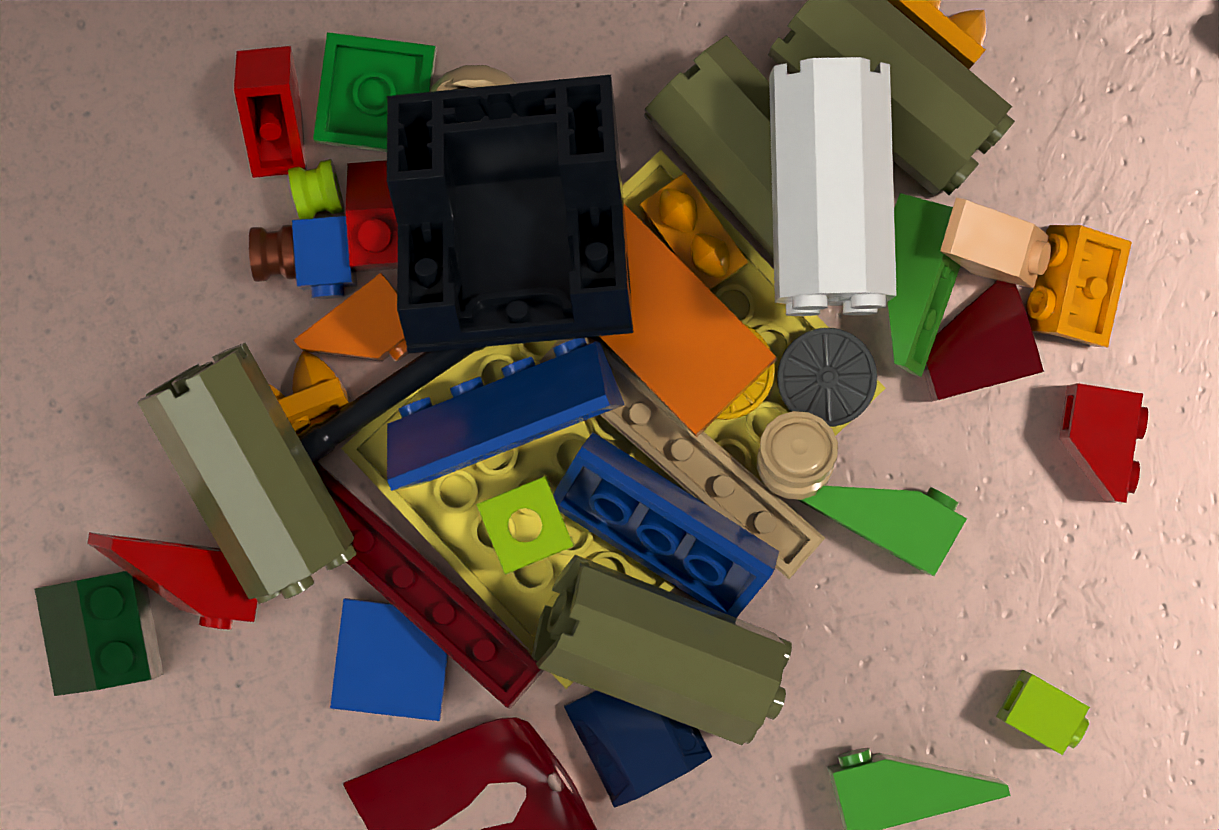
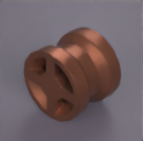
(271, 253)

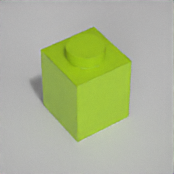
(1045, 713)

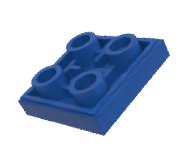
(386, 664)

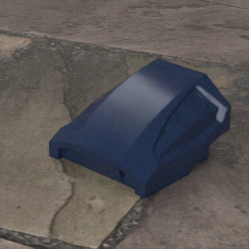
(634, 746)

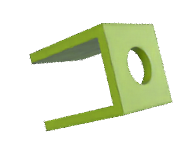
(553, 535)

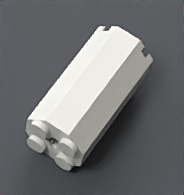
(832, 186)

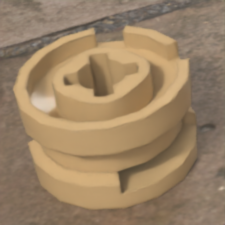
(797, 455)

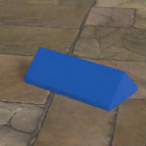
(664, 527)

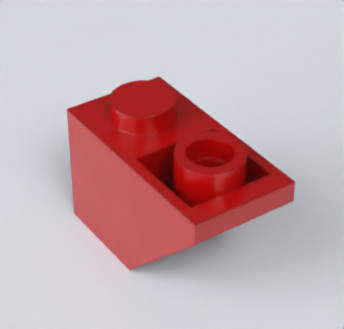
(1101, 436)

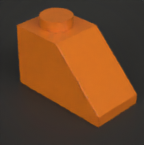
(360, 326)

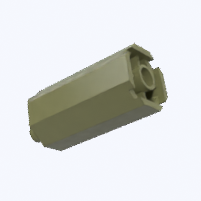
(936, 102)
(722, 130)
(248, 475)
(661, 651)

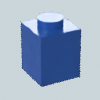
(322, 256)

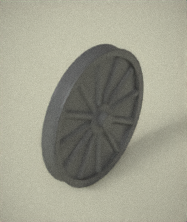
(827, 375)

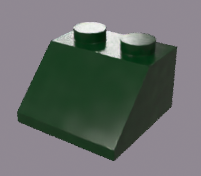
(98, 633)

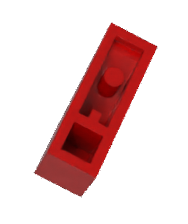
(184, 574)

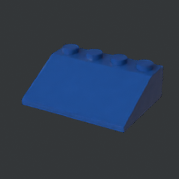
(500, 415)

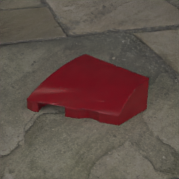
(983, 345)

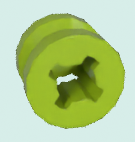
(316, 190)

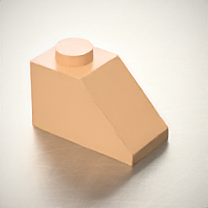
(995, 244)

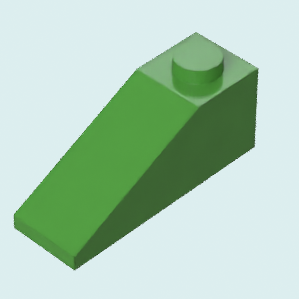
(922, 280)
(899, 521)
(894, 790)

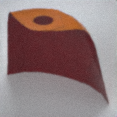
(450, 774)

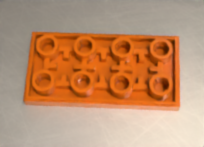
(683, 336)

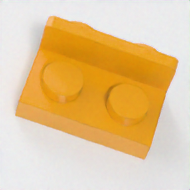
(1080, 286)

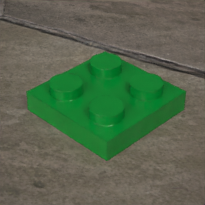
(356, 84)

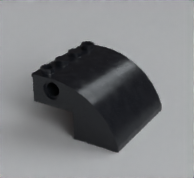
(508, 214)

